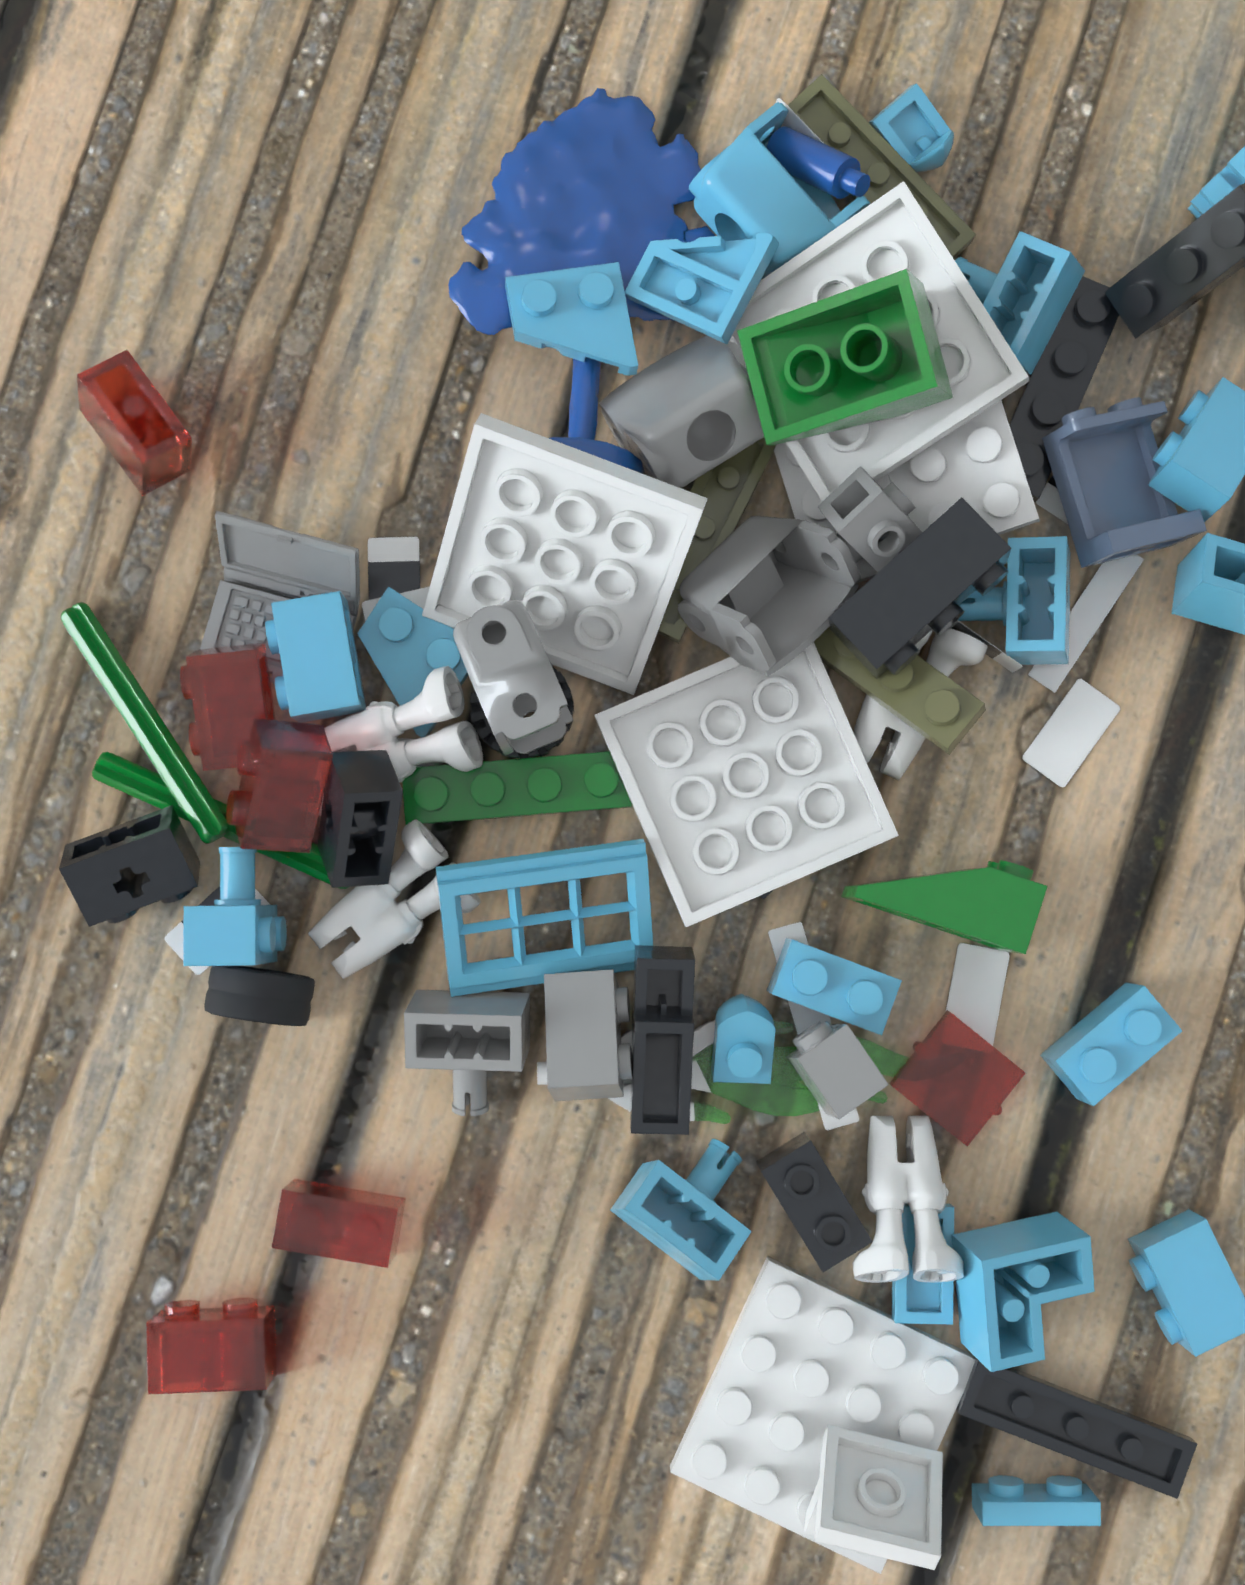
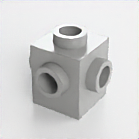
(870, 518)

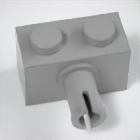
(469, 1037)

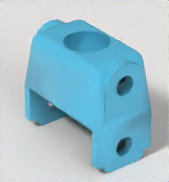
(752, 193)

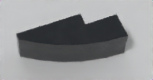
(662, 1039)

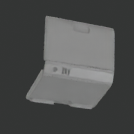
(270, 567)

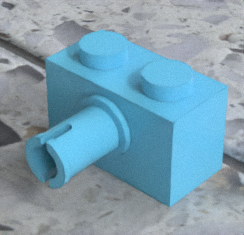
(1027, 294)
(1031, 602)
(237, 926)
(682, 1213)

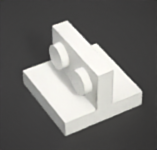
(878, 1498)

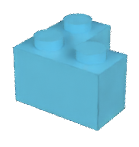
(1007, 1279)

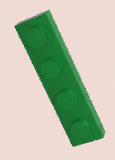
(514, 789)

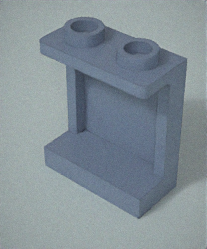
(1103, 483)

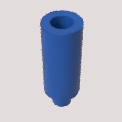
(818, 163)

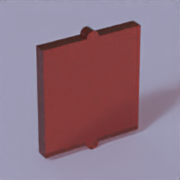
(957, 1078)

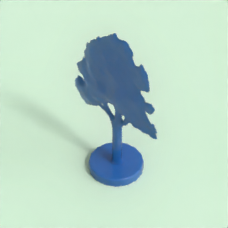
(574, 198)

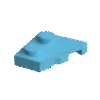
(702, 280)
(576, 313)
(408, 648)

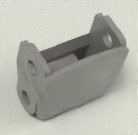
(685, 412)
(769, 590)
(512, 677)

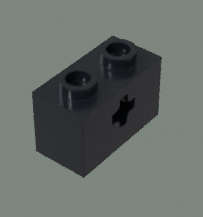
(359, 818)
(155, 861)
(814, 1202)

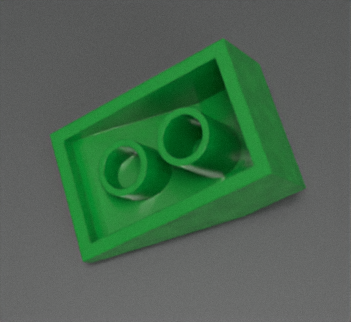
(846, 360)
(979, 904)

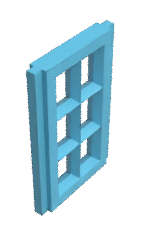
(539, 869)

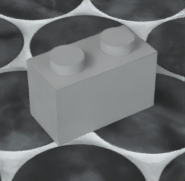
(585, 1035)
(835, 1068)

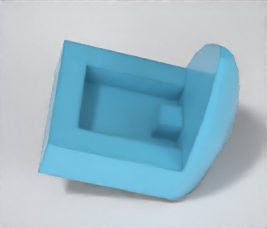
(915, 130)
(743, 1042)

